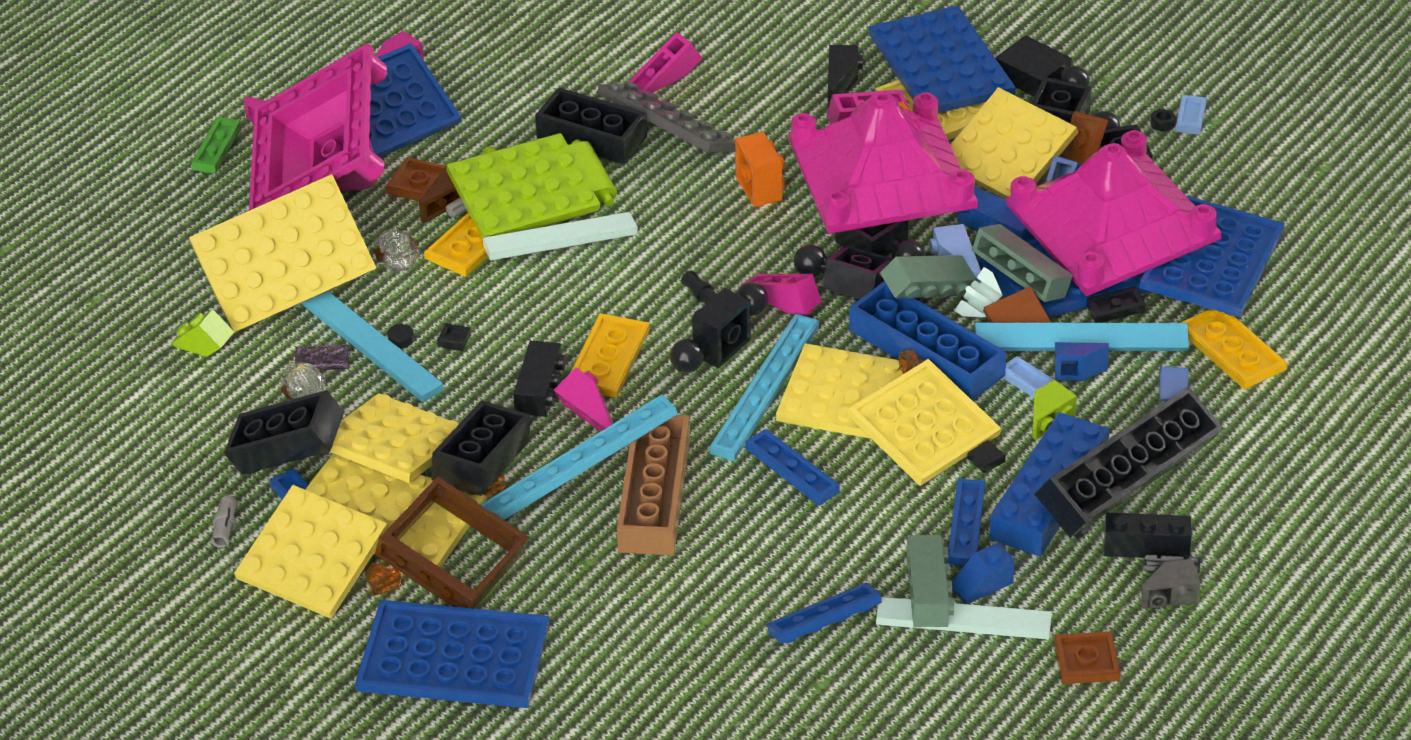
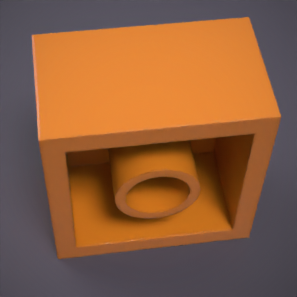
(759, 169)

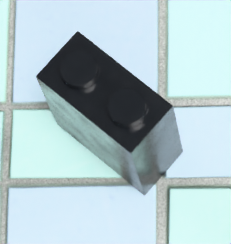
(1030, 62)

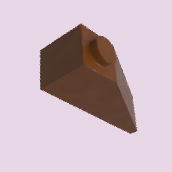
(437, 197)

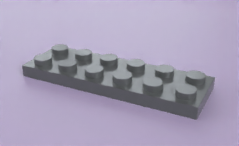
(667, 117)

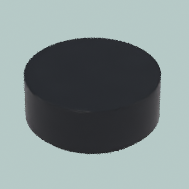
(1162, 120)
(401, 335)

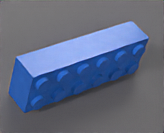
(909, 324)
(1019, 516)

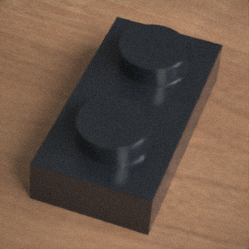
(1115, 304)

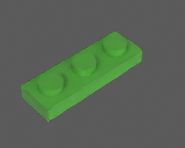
(216, 145)

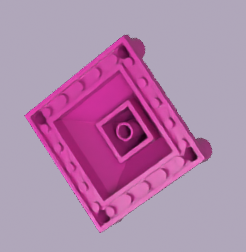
(318, 131)
(881, 165)
(1112, 216)

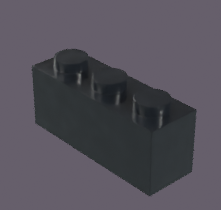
(539, 378)
(1146, 534)

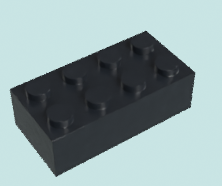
(609, 127)
(284, 432)
(481, 447)

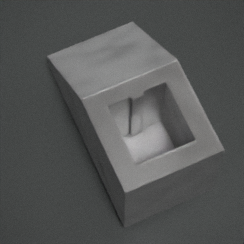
(1171, 585)

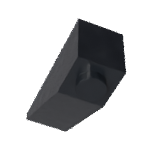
(843, 68)

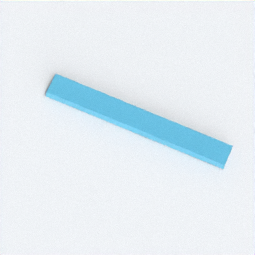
(1118, 335)
(374, 346)
(763, 388)
(581, 457)

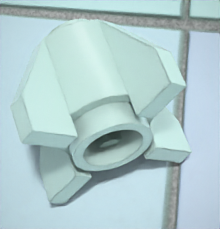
(980, 295)

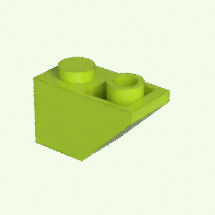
(203, 334)
(1048, 402)

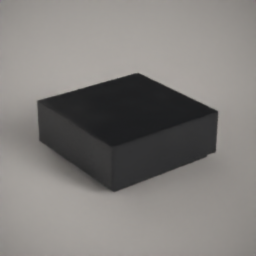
(454, 337)
(986, 456)

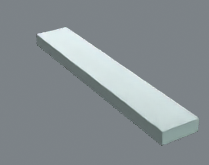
(560, 236)
(973, 619)

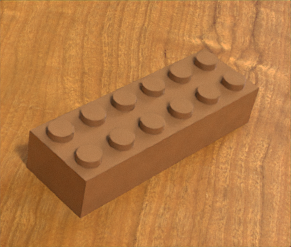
(654, 489)

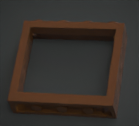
(429, 574)

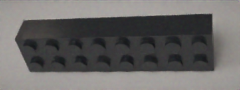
(1128, 462)

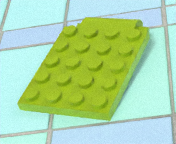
(531, 185)

